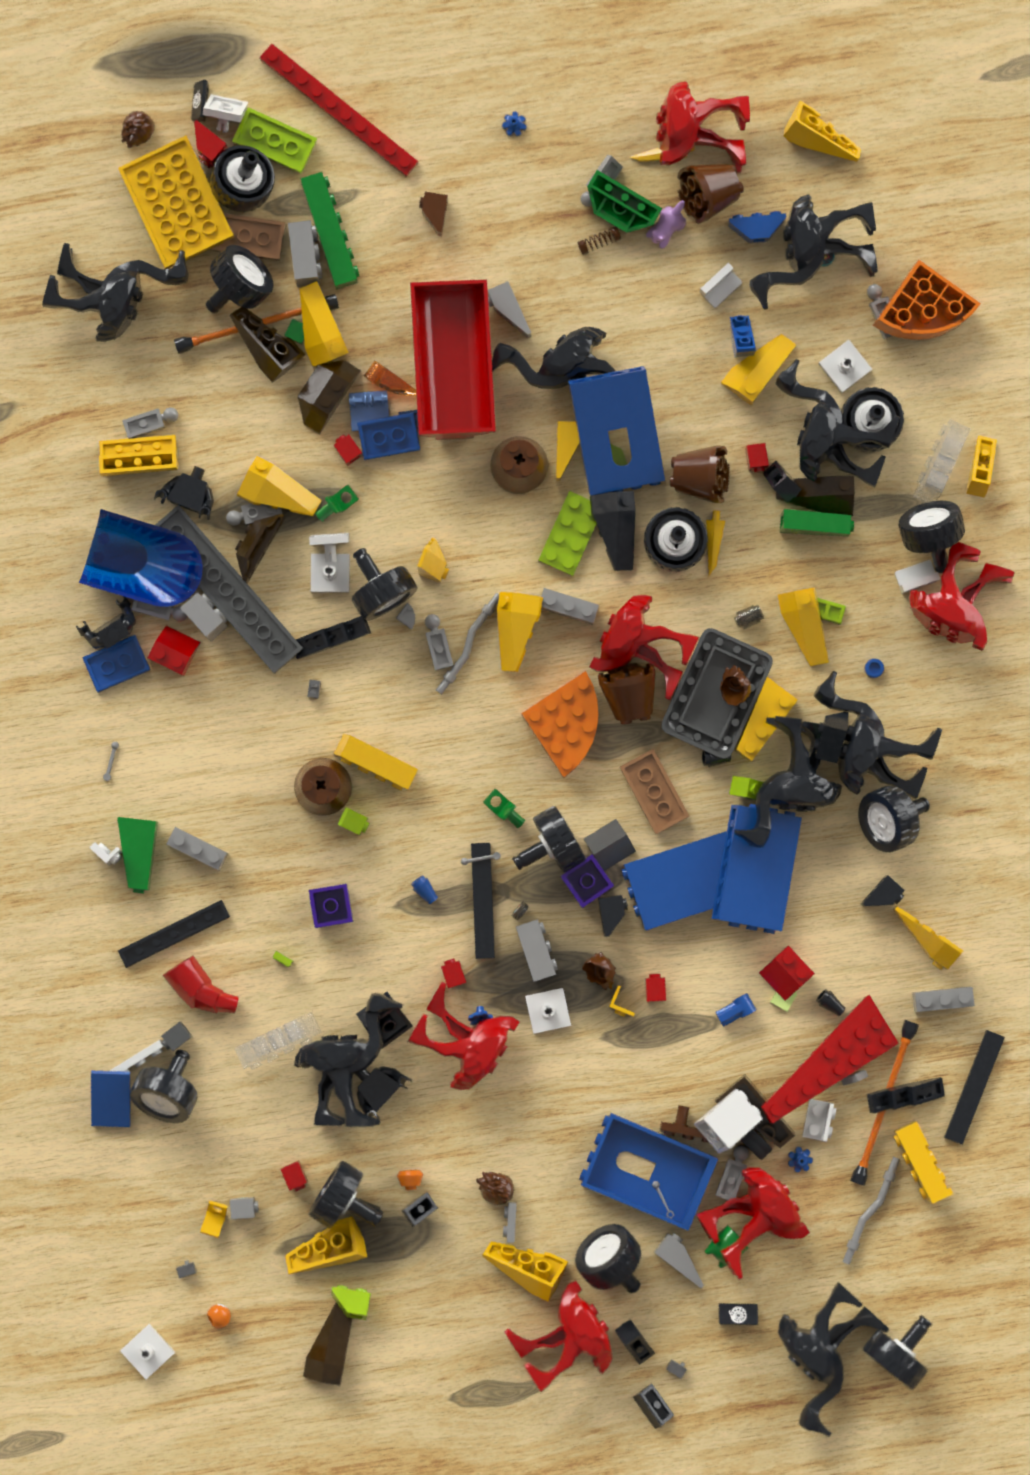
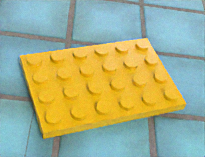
(176, 201)

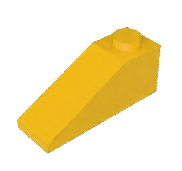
(566, 446)
(981, 467)

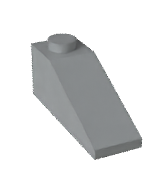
(506, 306)
(677, 1256)

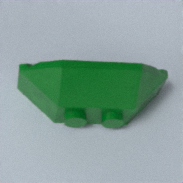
(620, 204)

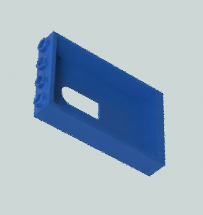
(609, 404)
(679, 1169)

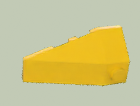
(811, 132)
(273, 487)
(432, 562)
(804, 620)
(936, 947)

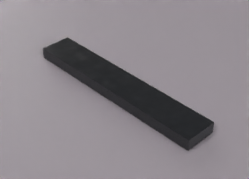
(482, 902)
(173, 933)
(974, 1087)

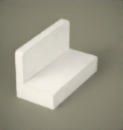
(720, 286)
(916, 576)

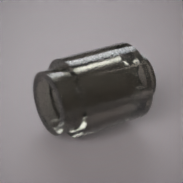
(749, 617)

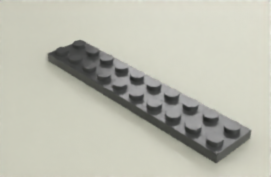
(236, 598)

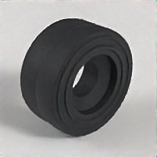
(756, 1144)

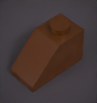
(434, 210)

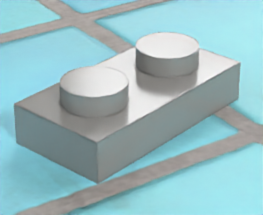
(509, 1230)

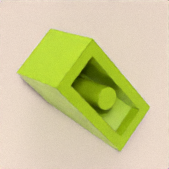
(353, 821)

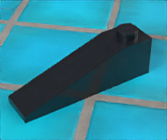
(616, 525)

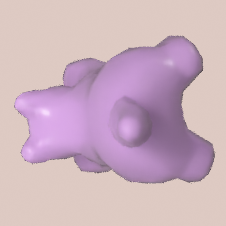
(669, 222)

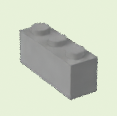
(569, 606)
(197, 848)
(536, 950)
(943, 999)

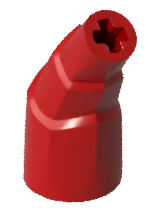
(196, 988)

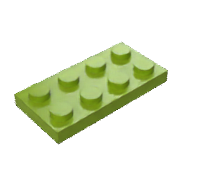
(275, 140)
(569, 535)

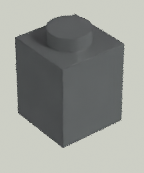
(176, 1036)

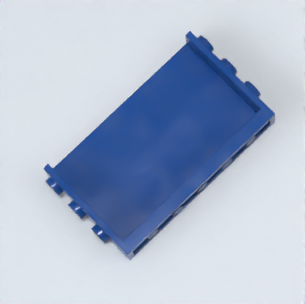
(756, 880)
(675, 881)

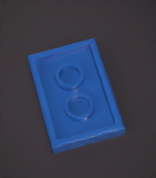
(388, 436)
(116, 663)
(110, 1099)

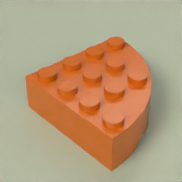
(925, 306)
(566, 723)

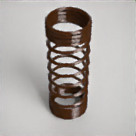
(583, 246)

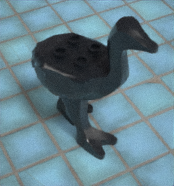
(809, 244)
(113, 297)
(567, 362)
(827, 433)
(867, 746)
(794, 788)
(340, 1060)
(818, 1351)

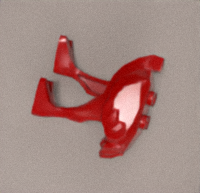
(681, 122)
(953, 612)
(630, 637)
(475, 1046)
(771, 1212)
(578, 1331)

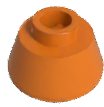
(410, 1178)

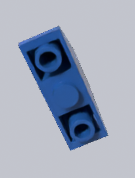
(757, 227)
(742, 336)

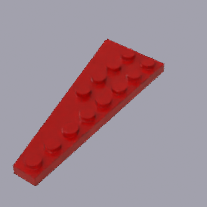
(848, 1048)

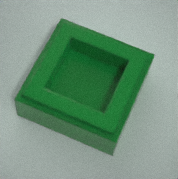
(295, 331)

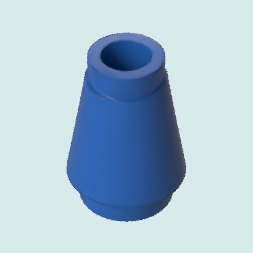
(424, 889)

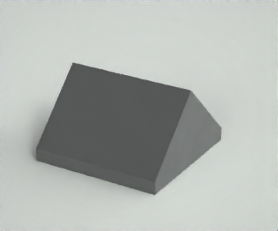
(609, 844)

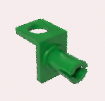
(335, 503)
(505, 809)

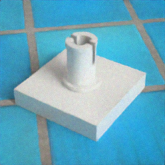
(225, 110)
(845, 366)
(329, 542)
(330, 576)
(548, 1010)
(147, 1351)

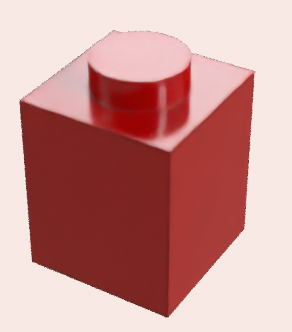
(347, 449)
(757, 457)
(453, 973)
(655, 988)
(294, 1176)

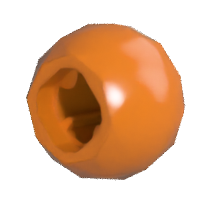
(219, 1316)

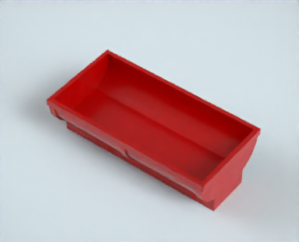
(452, 359)

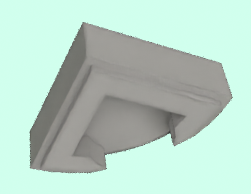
(407, 616)
(855, 1077)

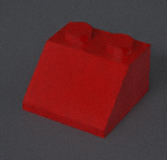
(208, 144)
(173, 650)
(786, 973)

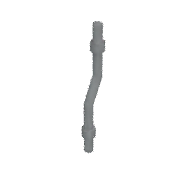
(450, 676)
(853, 1243)

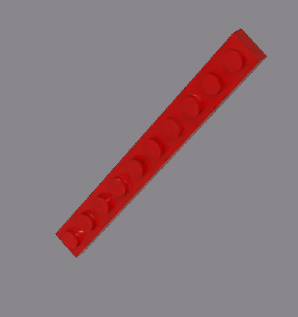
(339, 110)

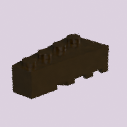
(778, 1132)

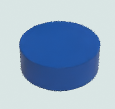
(874, 668)

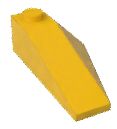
(320, 330)
(753, 373)
(515, 622)
(328, 1248)
(533, 1271)

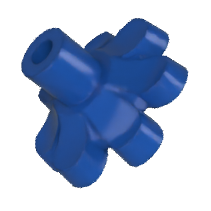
(514, 127)
(479, 1016)
(799, 1155)

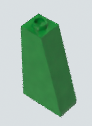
(815, 523)
(138, 849)

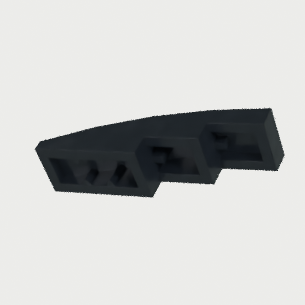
(332, 636)
(906, 1094)

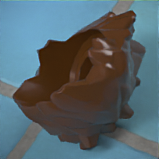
(137, 128)
(735, 686)
(600, 970)
(496, 1187)

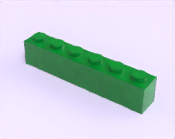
(329, 230)

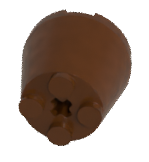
(708, 189)
(702, 473)
(522, 477)
(629, 691)
(337, 785)

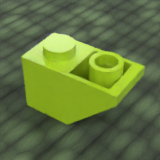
(745, 787)
(352, 1302)

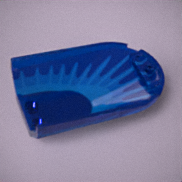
(142, 561)

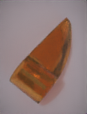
(387, 380)

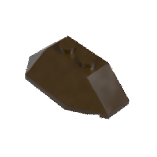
(325, 392)
(256, 543)

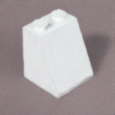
(728, 1121)

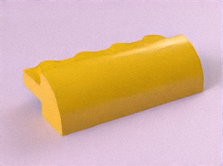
(138, 455)

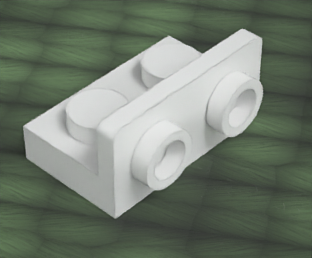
(103, 852)
(818, 1120)

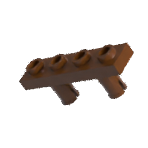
(680, 1126)

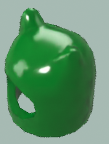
(727, 1237)

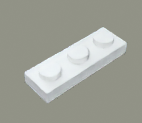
(139, 1058)

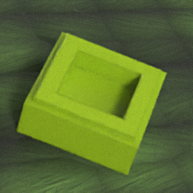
(282, 959)

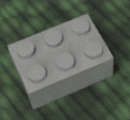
(304, 253)
(201, 612)

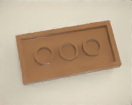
(257, 235)
(654, 791)

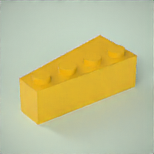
(770, 703)
(375, 761)
(922, 1163)

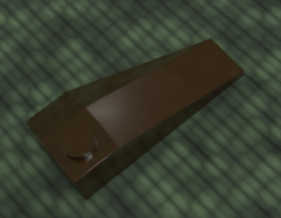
(269, 349)
(825, 494)
(328, 1354)

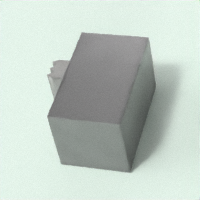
(314, 688)
(187, 1269)
(676, 1368)

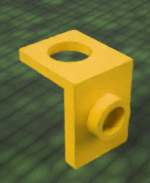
(619, 1010)
(214, 1219)

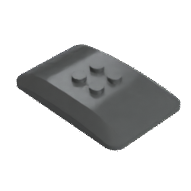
(698, 709)

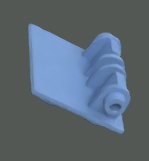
(367, 406)

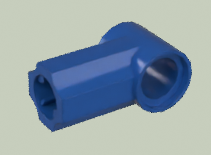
(738, 1008)

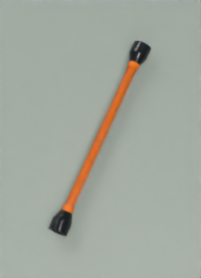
(184, 344)
(860, 1174)

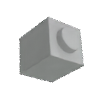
(243, 1207)

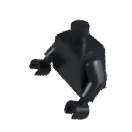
(189, 492)
(111, 631)
(378, 1088)

